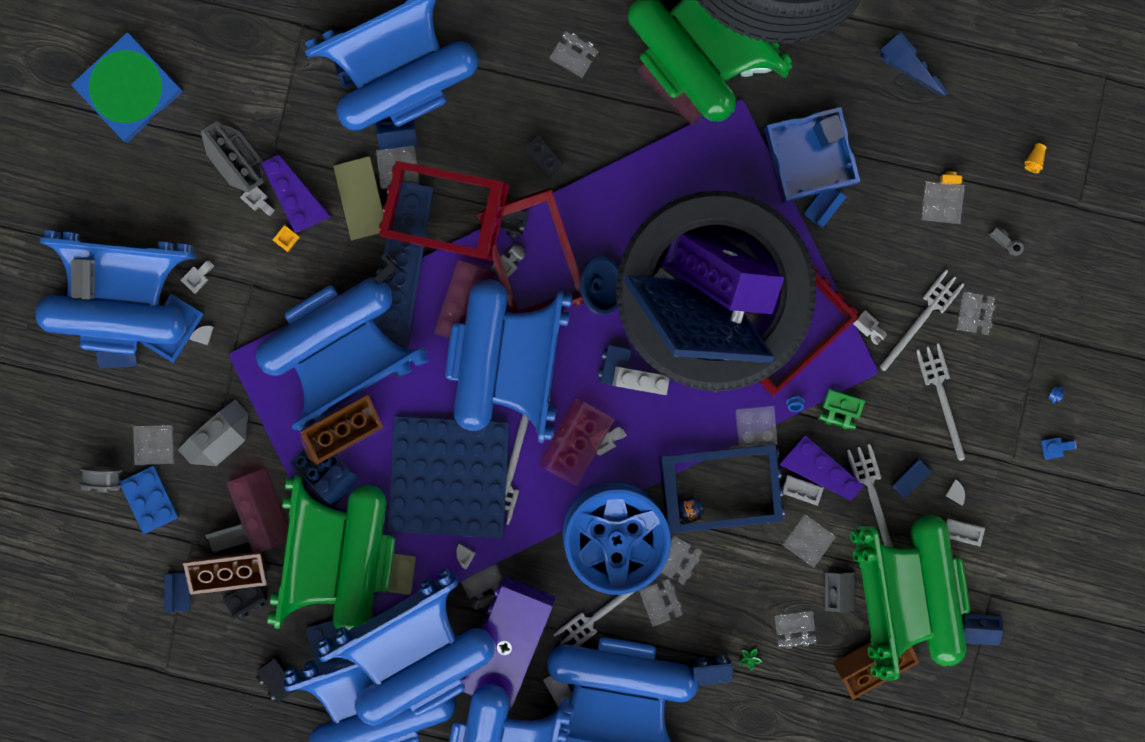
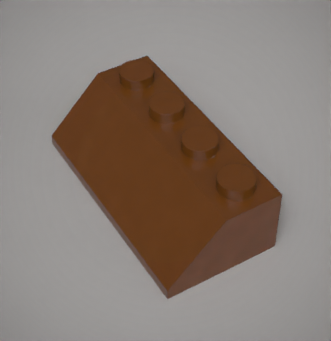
(340, 429)
(225, 573)
(856, 670)

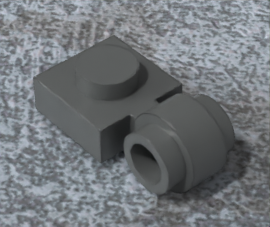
(1001, 237)
(515, 252)

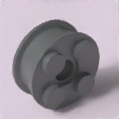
(100, 478)

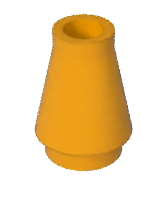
(1035, 160)

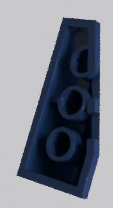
(902, 57)

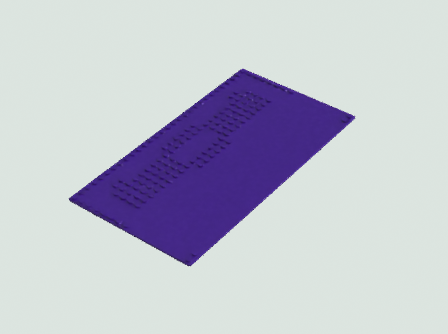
(599, 220)

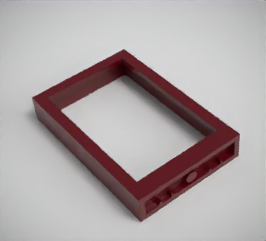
(522, 203)
(491, 220)
(848, 312)

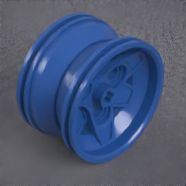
(629, 545)

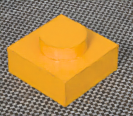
(951, 178)
(286, 238)

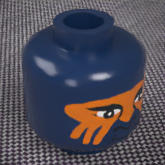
(690, 509)

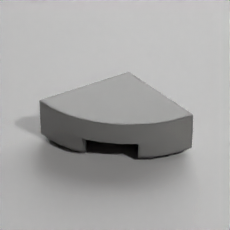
(202, 335)
(956, 492)
(464, 555)

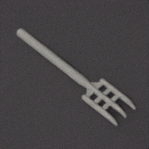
(932, 305)
(938, 380)
(512, 466)
(869, 480)
(588, 622)

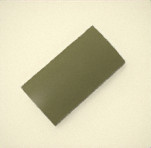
(360, 197)

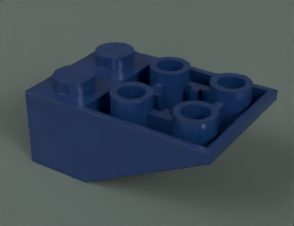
(329, 478)
(712, 670)

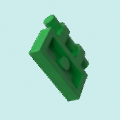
(843, 404)

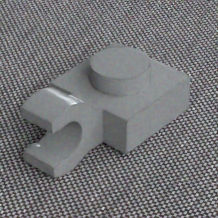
(256, 199)
(196, 278)
(868, 325)
(608, 442)

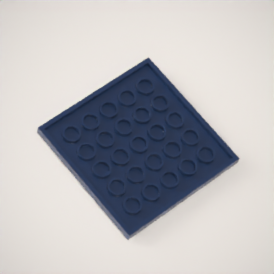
(696, 323)
(448, 478)

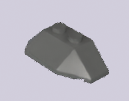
(233, 156)
(217, 437)

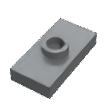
(802, 490)
(965, 532)

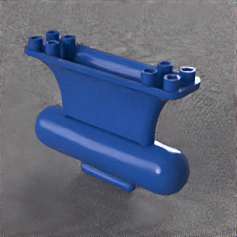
(396, 65)
(125, 296)
(336, 347)
(505, 358)
(410, 654)
(337, 687)
(621, 690)
(489, 721)

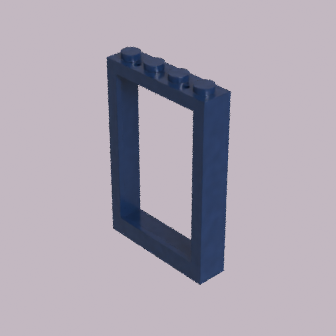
(670, 491)

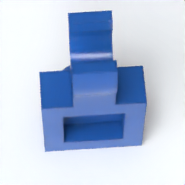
(1054, 448)

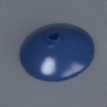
(599, 284)

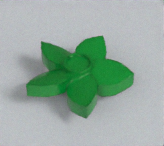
(750, 658)

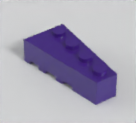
(297, 201)
(821, 469)

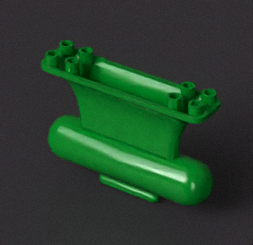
(698, 54)
(334, 555)
(913, 595)

